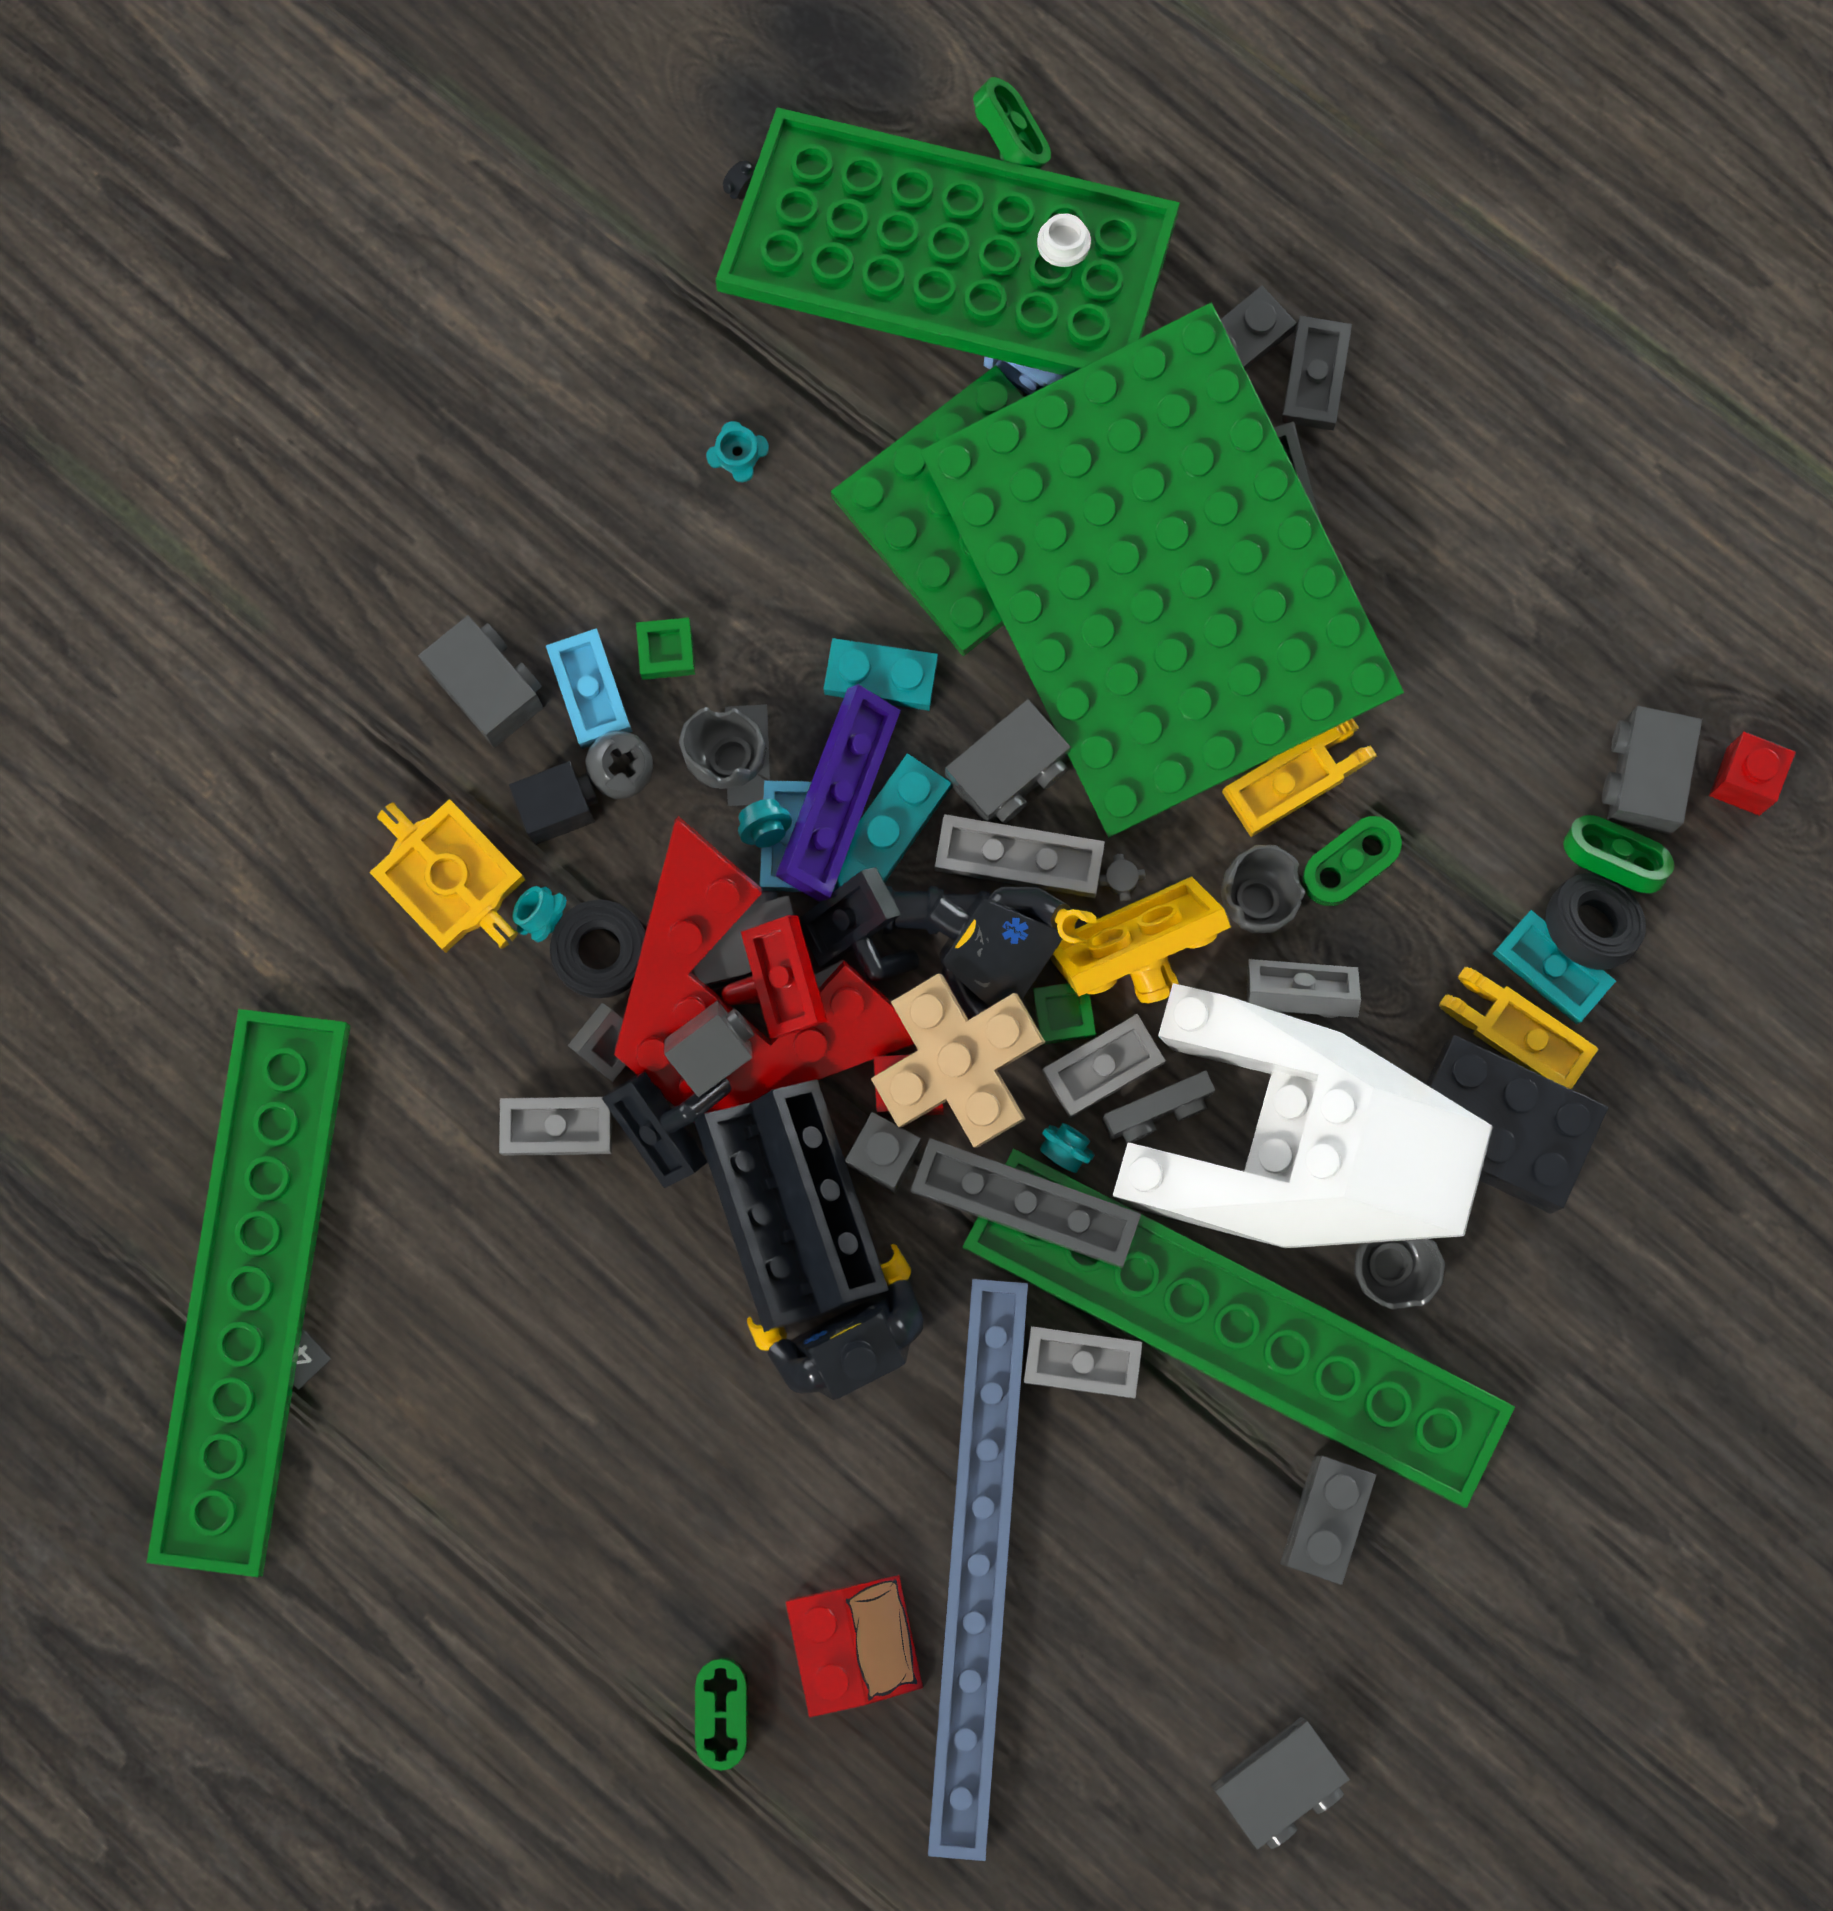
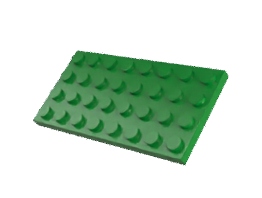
(942, 245)

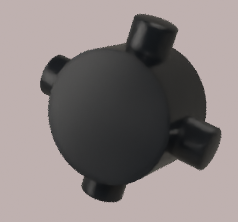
(738, 179)

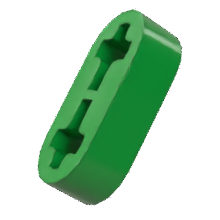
(707, 1714)

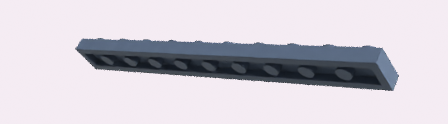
(978, 1571)

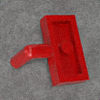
(780, 978)

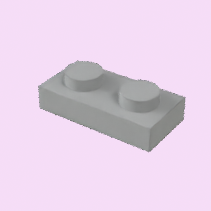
(1304, 988)
(1103, 1066)
(555, 1126)
(1083, 1362)

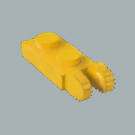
(1293, 779)
(1522, 1030)

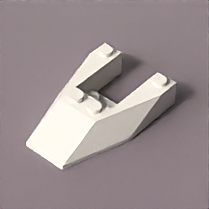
(1339, 1146)

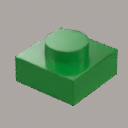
(665, 648)
(1063, 1014)

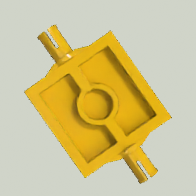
(447, 875)

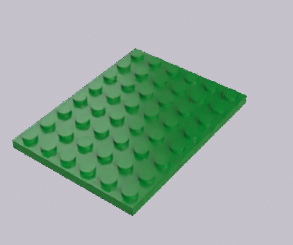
(1161, 571)

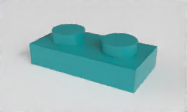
(891, 673)
(1551, 973)

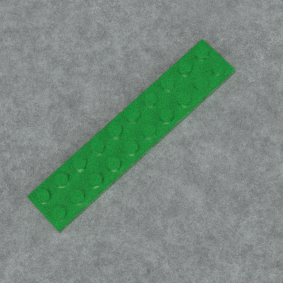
(249, 1294)
(1267, 1346)

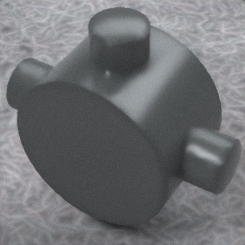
(1122, 877)

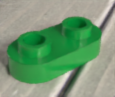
(1011, 124)
(1618, 854)
(1349, 861)

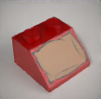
(854, 1645)

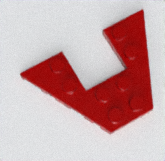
(692, 910)

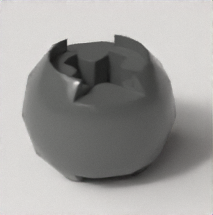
(599, 760)

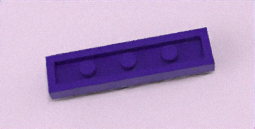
(838, 793)

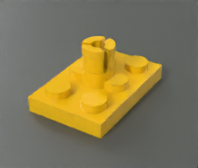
(1140, 940)

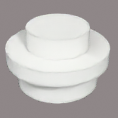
(1064, 240)

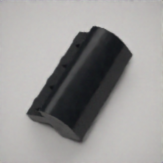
(791, 1206)

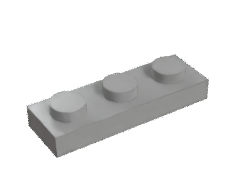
(1019, 856)

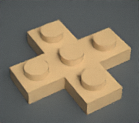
(958, 1060)

